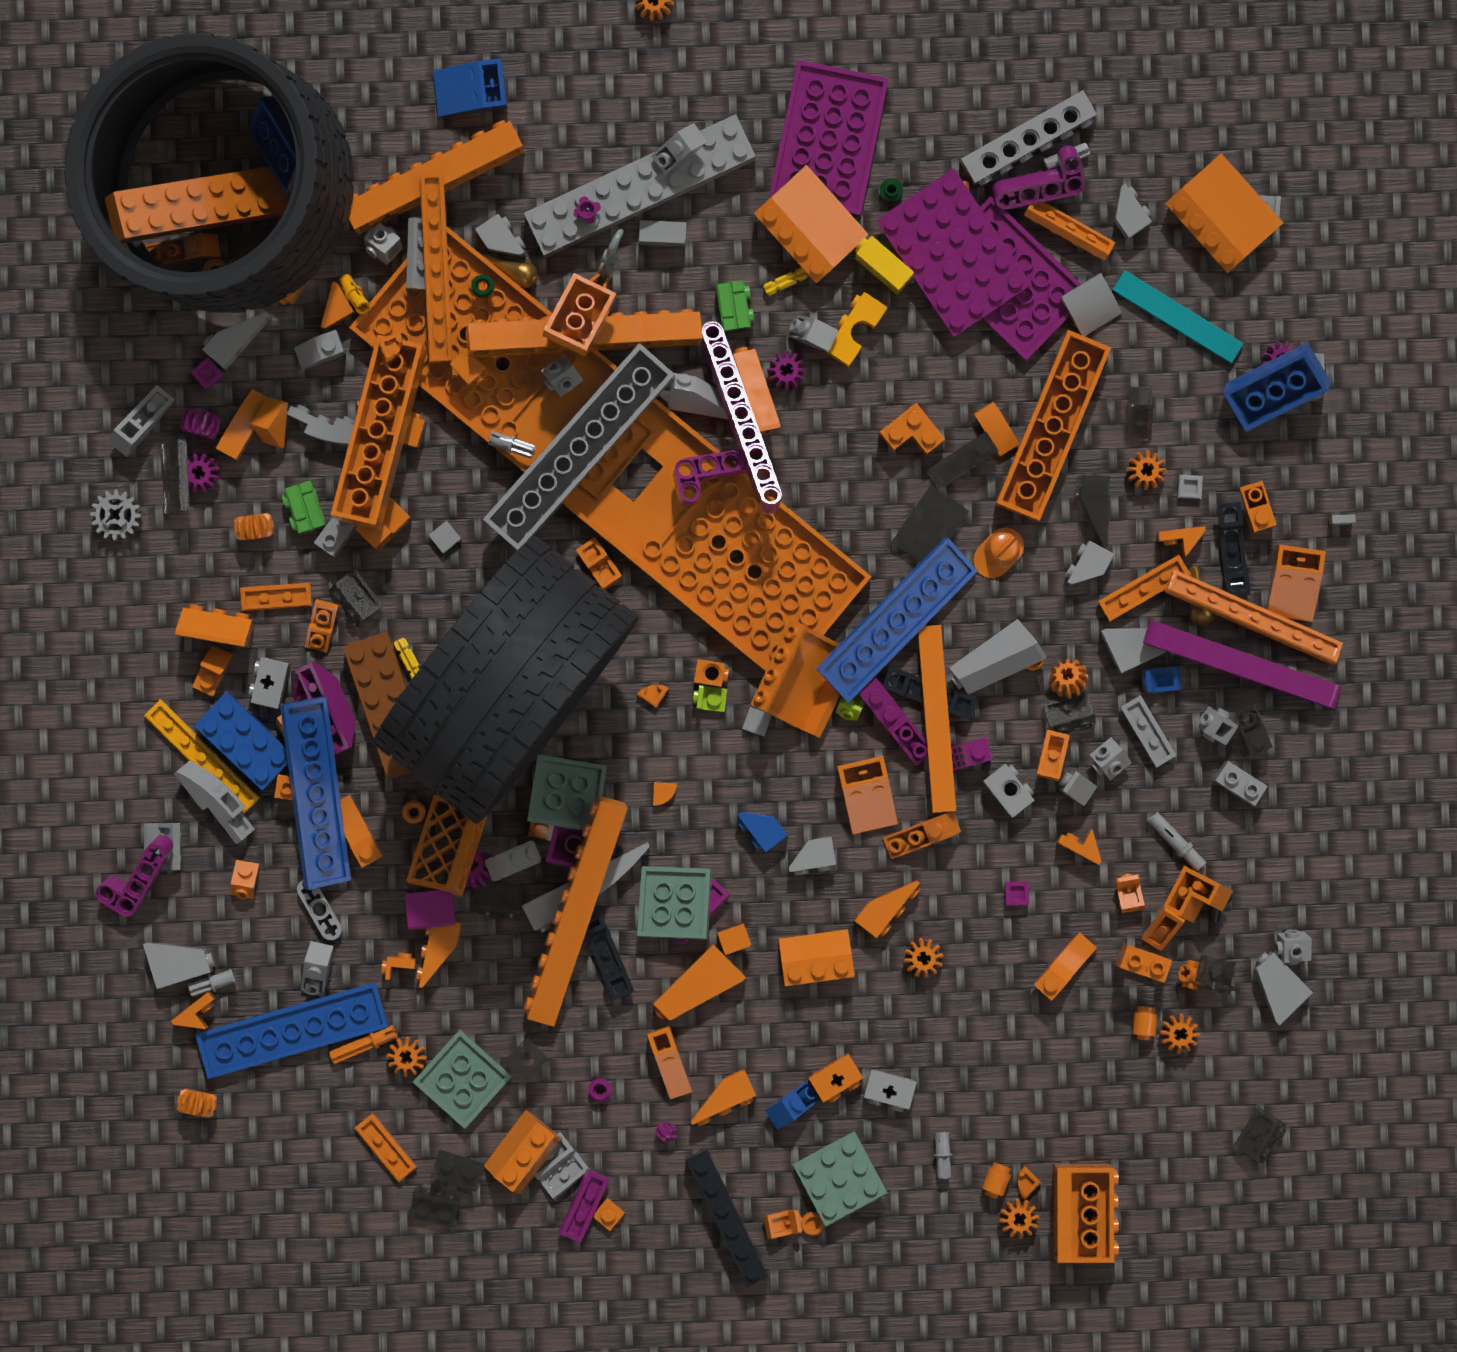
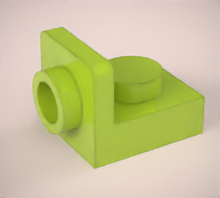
(710, 698)
(850, 710)

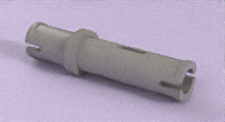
(1177, 841)

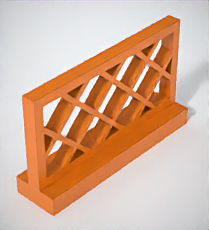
(464, 855)

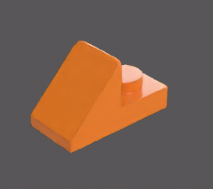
(1188, 537)
(212, 670)
(1052, 755)
(1087, 849)
(1162, 928)
(191, 1017)

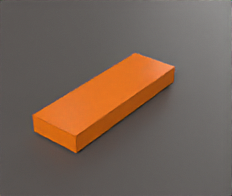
(276, 596)
(385, 1147)

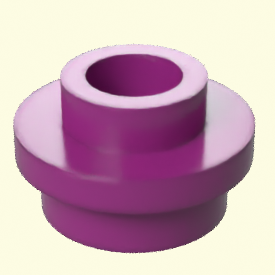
(599, 1097)
(666, 1131)

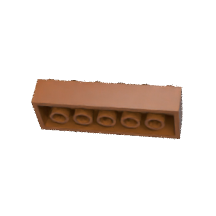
(378, 685)

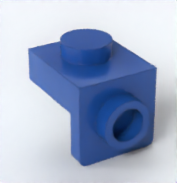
(1162, 679)

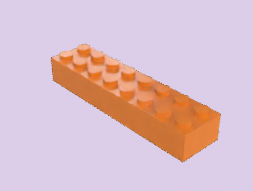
(457, 165)
(195, 204)
(1053, 426)
(378, 436)

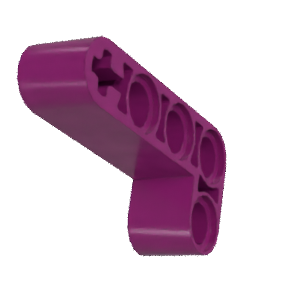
(1004, 189)
(697, 474)
(142, 874)

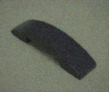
(1232, 548)
(911, 687)
(607, 956)

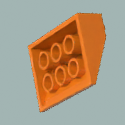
(1224, 213)
(811, 223)

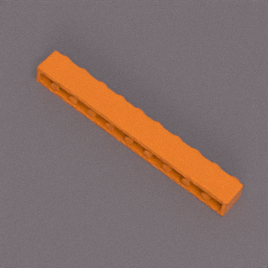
(618, 332)
(576, 910)

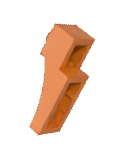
(358, 833)
(1064, 966)

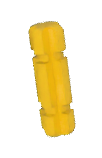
(785, 281)
(406, 656)

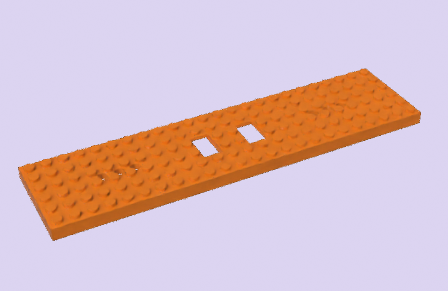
(671, 542)

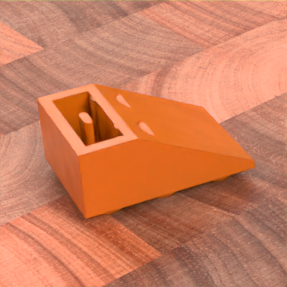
(1295, 582)
(867, 794)

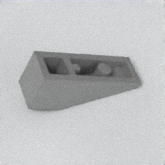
(230, 342)
(695, 396)
(140, 421)

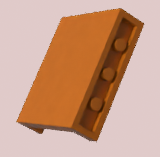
(792, 684)

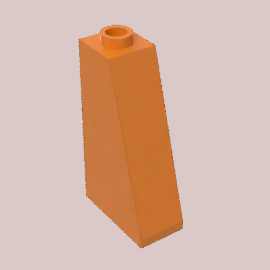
(756, 390)
(700, 982)

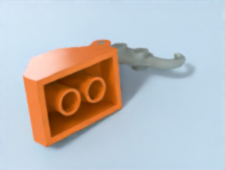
(584, 305)

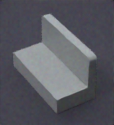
(662, 233)

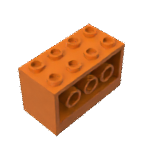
(1069, 1216)

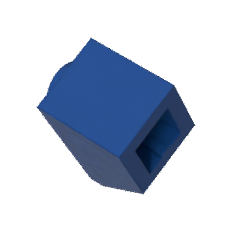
(764, 828)
(792, 1104)

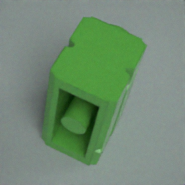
(734, 307)
(304, 507)

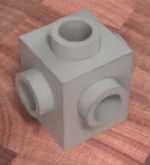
(382, 243)
(561, 375)
(1217, 725)
(1109, 759)
(1293, 947)

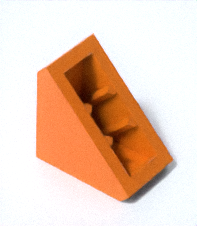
(336, 309)
(271, 422)

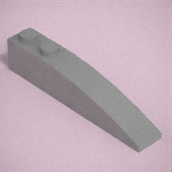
(542, 909)

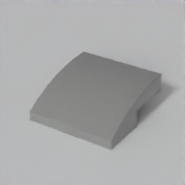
(1091, 305)
(561, 1169)

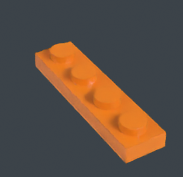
(1070, 229)
(1141, 588)

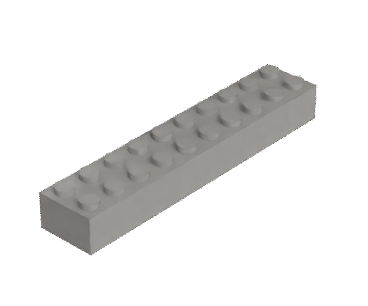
(638, 188)
(579, 447)

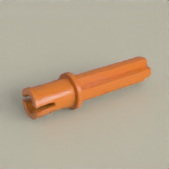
(363, 1044)

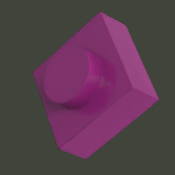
(207, 373)
(1016, 892)

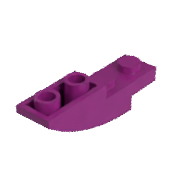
(895, 721)

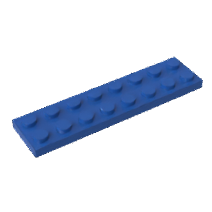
(896, 619)
(315, 792)
(292, 1030)

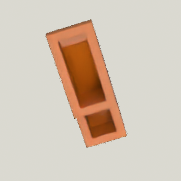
(239, 430)

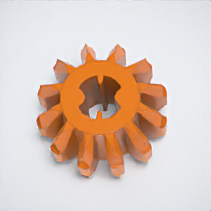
(653, 10)
(1153, 473)
(253, 526)
(1065, 671)
(928, 951)
(1180, 1041)
(414, 1055)
(196, 1103)
(1011, 1218)

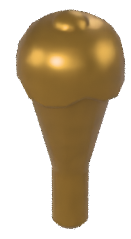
(521, 273)
(1198, 615)

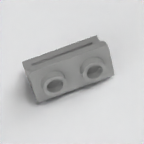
(172, 830)

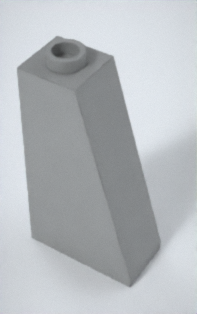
(997, 658)

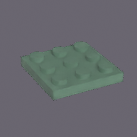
(564, 791)
(674, 903)
(462, 1079)
(840, 1179)

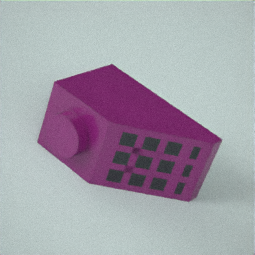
(970, 753)

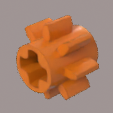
(1187, 974)

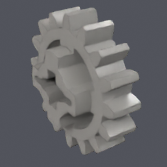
(108, 522)

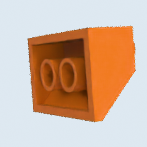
(215, 626)
(816, 957)
(522, 1152)

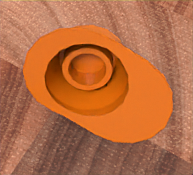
(998, 552)

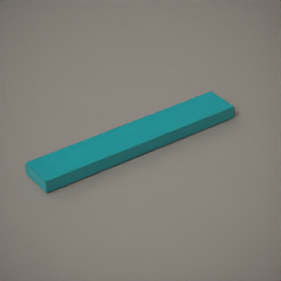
(1177, 316)

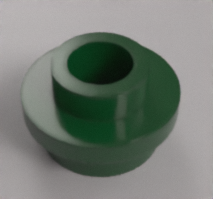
(888, 196)
(475, 286)

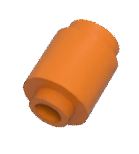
(1145, 1022)
(996, 1180)

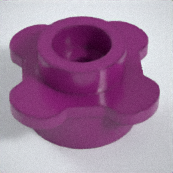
(593, 207)

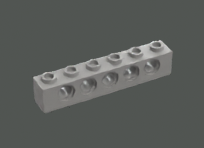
(1077, 104)

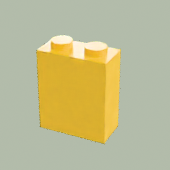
(883, 264)

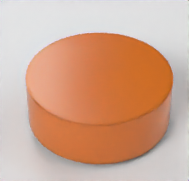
(812, 1223)

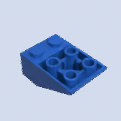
(470, 88)

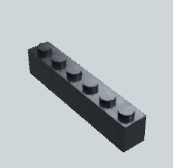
(727, 1217)

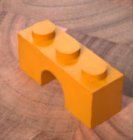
(866, 311)

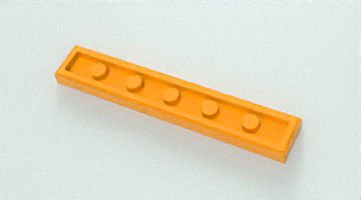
(198, 751)

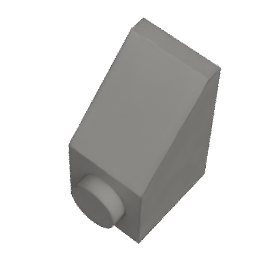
(320, 349)

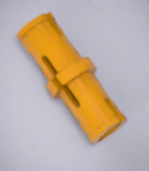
(354, 294)

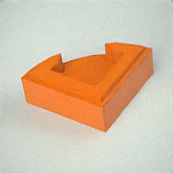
(391, 346)
(653, 694)
(663, 792)
(1027, 1182)

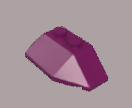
(315, 682)

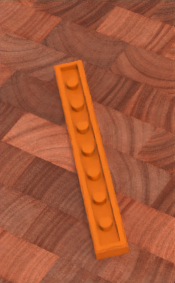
(436, 267)
(1254, 617)
(936, 719)

